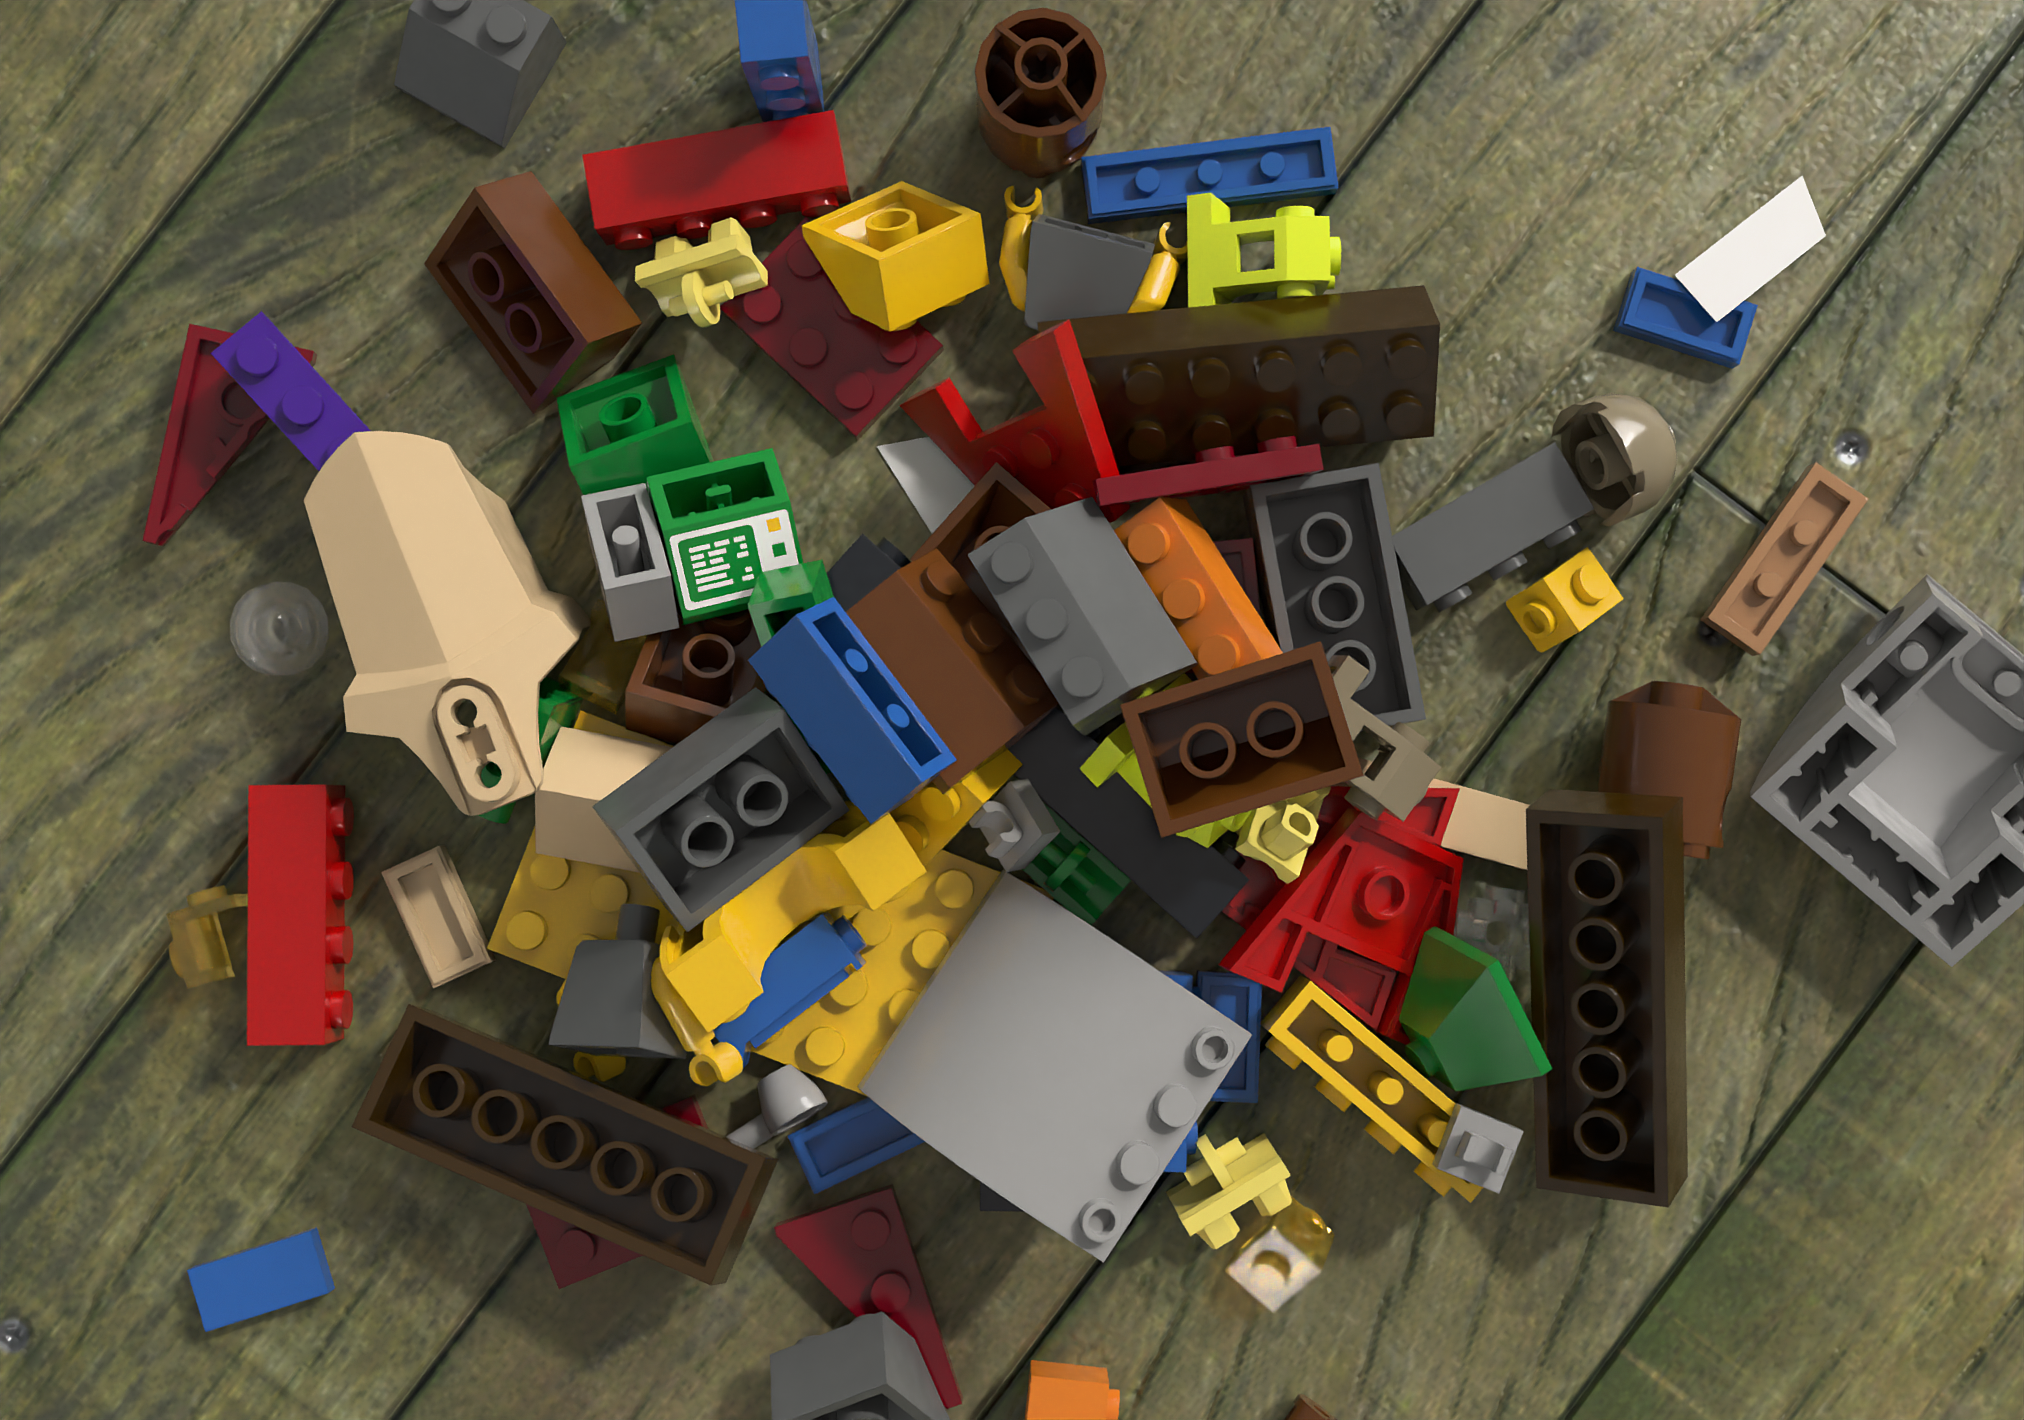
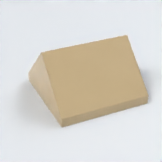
(576, 776)

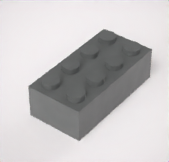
(1335, 579)

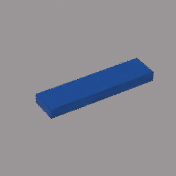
(1231, 169)

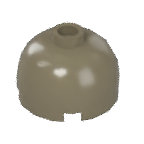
(1618, 454)

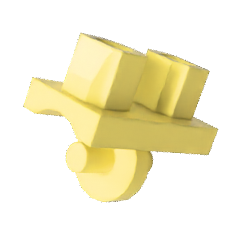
(702, 276)
(1282, 833)
(1227, 1181)

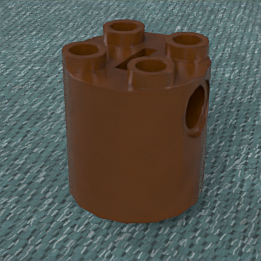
(1040, 91)
(1676, 745)

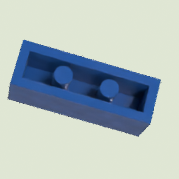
(780, 57)
(851, 709)

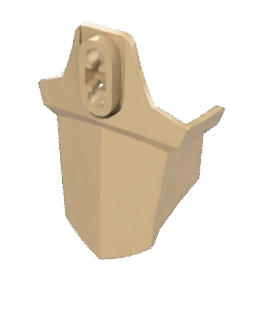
(439, 611)

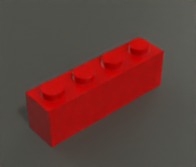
(717, 176)
(298, 914)

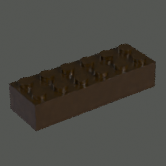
(1263, 371)
(1609, 993)
(566, 1144)

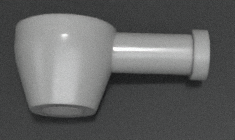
(785, 1101)

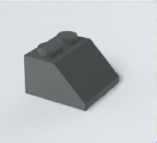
(478, 60)
(854, 1374)

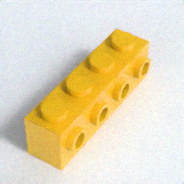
(1367, 1073)

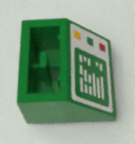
(722, 530)

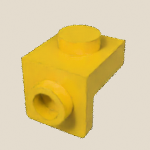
(1564, 601)

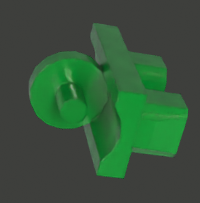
(1076, 873)

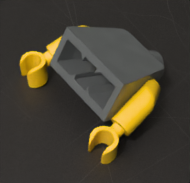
(1081, 271)
(626, 1007)

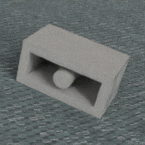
(630, 562)

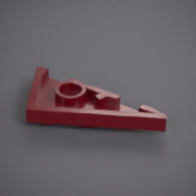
(204, 435)
(1213, 473)
(870, 1265)

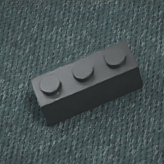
(1489, 529)

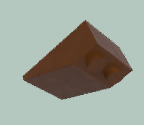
(691, 675)

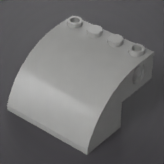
(1915, 771)
(1053, 1065)

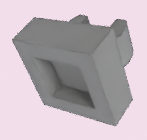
(1015, 825)
(1477, 1148)

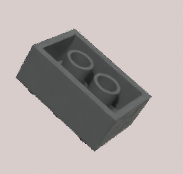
(722, 808)

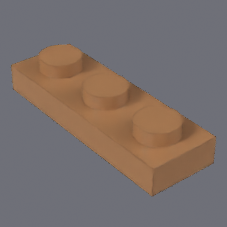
(1784, 559)

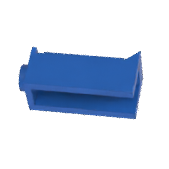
(795, 979)

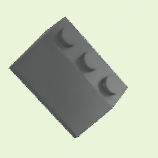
(1082, 611)

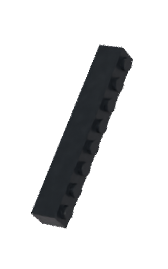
(1172, 870)

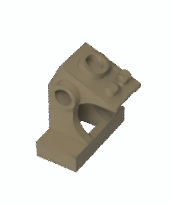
(1400, 770)

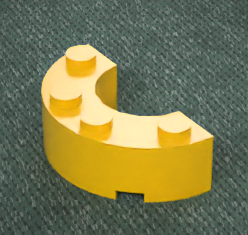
(845, 865)

